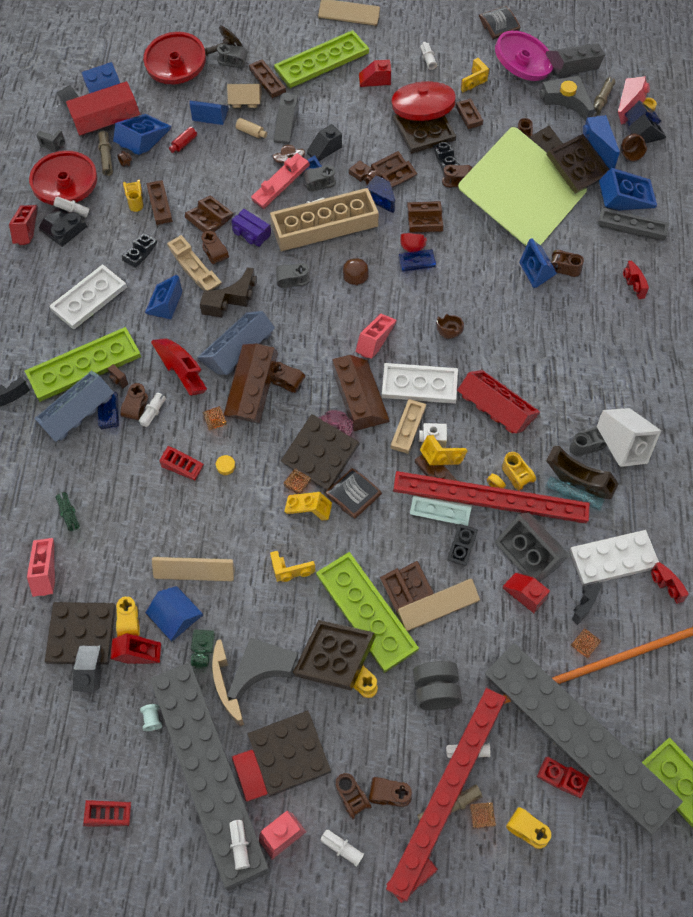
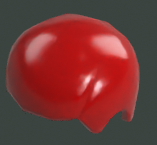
(412, 242)

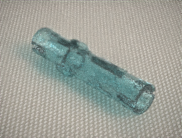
(574, 493)

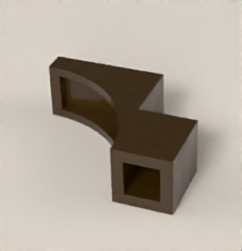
(216, 301)
(570, 470)

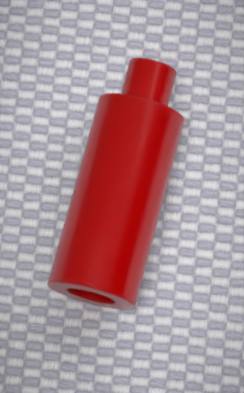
(183, 139)

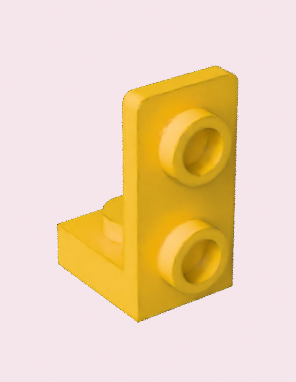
(479, 76)
(441, 456)
(309, 502)
(286, 574)

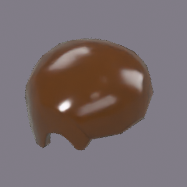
(633, 147)
(355, 271)
(449, 326)

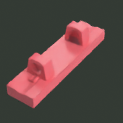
(280, 180)

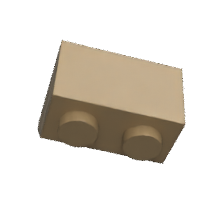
(244, 94)

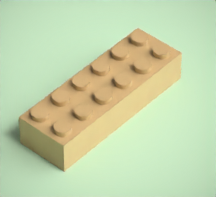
(324, 219)

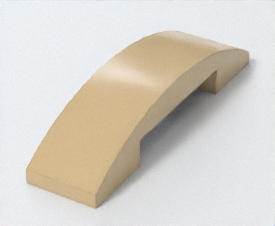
(192, 265)
(219, 661)

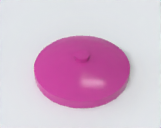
(523, 55)

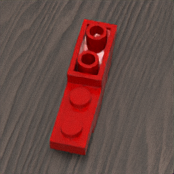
(182, 363)

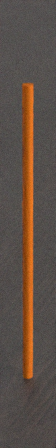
(621, 657)

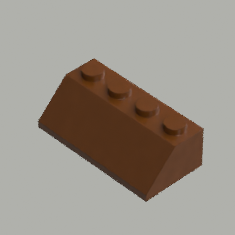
(251, 382)
(359, 392)

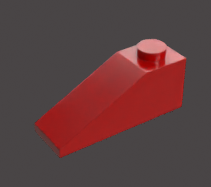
(23, 224)

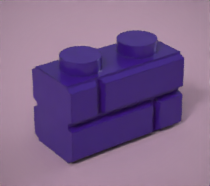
(251, 228)

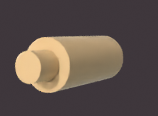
(250, 128)

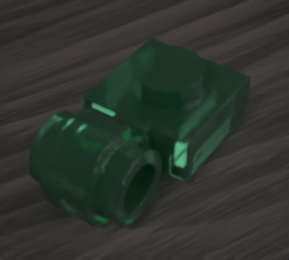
(201, 643)

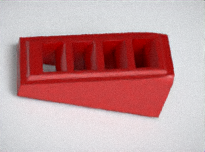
(175, 454)
(97, 822)

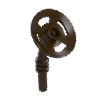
(229, 38)

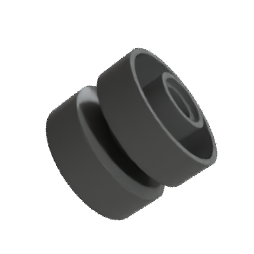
(437, 685)

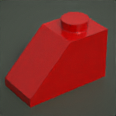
(376, 74)
(527, 591)
(135, 650)

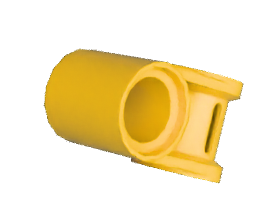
(134, 195)
(519, 473)
(127, 620)
(367, 678)
(527, 827)

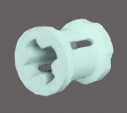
(151, 717)

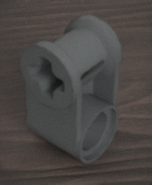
(233, 55)
(318, 178)
(291, 275)
(590, 440)

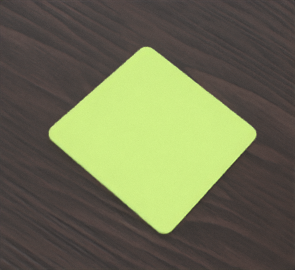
(520, 188)

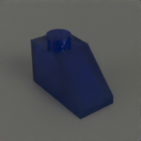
(640, 109)
(382, 193)

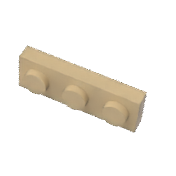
(408, 426)

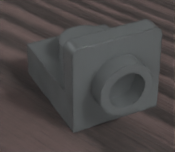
(51, 142)

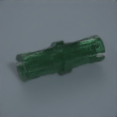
(67, 511)

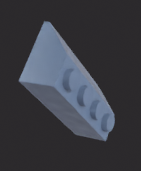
(225, 351)
(74, 406)

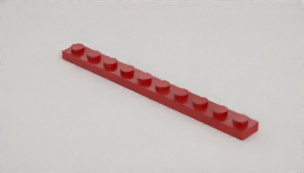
(491, 497)
(445, 795)

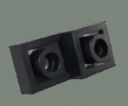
(67, 94)
(445, 154)
(141, 249)
(13, 392)
(462, 544)
(589, 596)

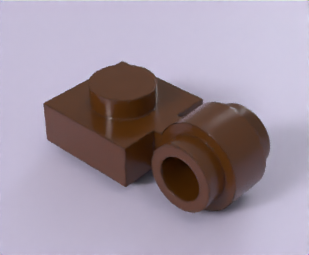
(363, 172)

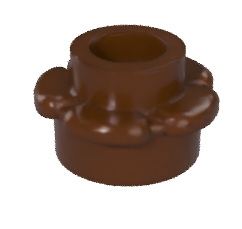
(124, 158)

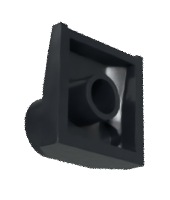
(62, 226)

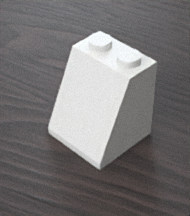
(628, 436)

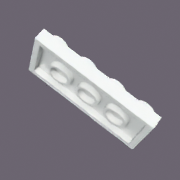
(88, 296)
(420, 383)
(614, 557)

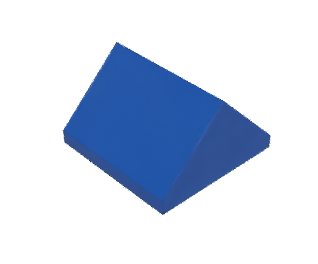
(208, 112)
(536, 264)
(165, 298)
(173, 612)

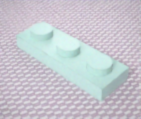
(441, 510)

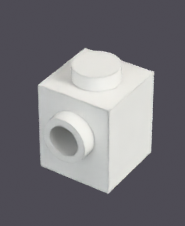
(438, 430)

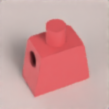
(281, 834)

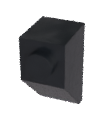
(647, 129)
(325, 142)
(87, 669)

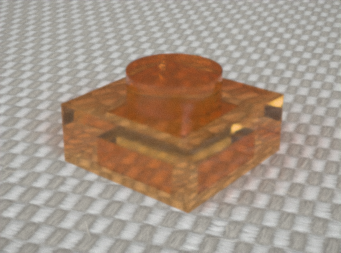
(214, 418)
(297, 481)
(586, 643)
(482, 815)

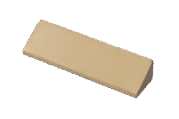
(349, 12)
(193, 569)
(438, 605)

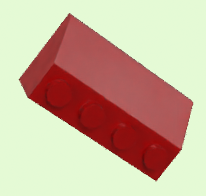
(103, 108)
(497, 401)

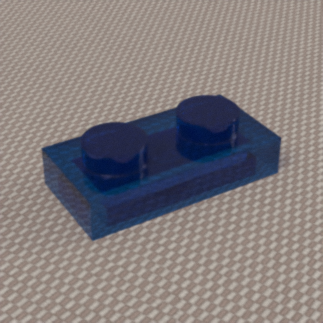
(417, 260)
(109, 413)

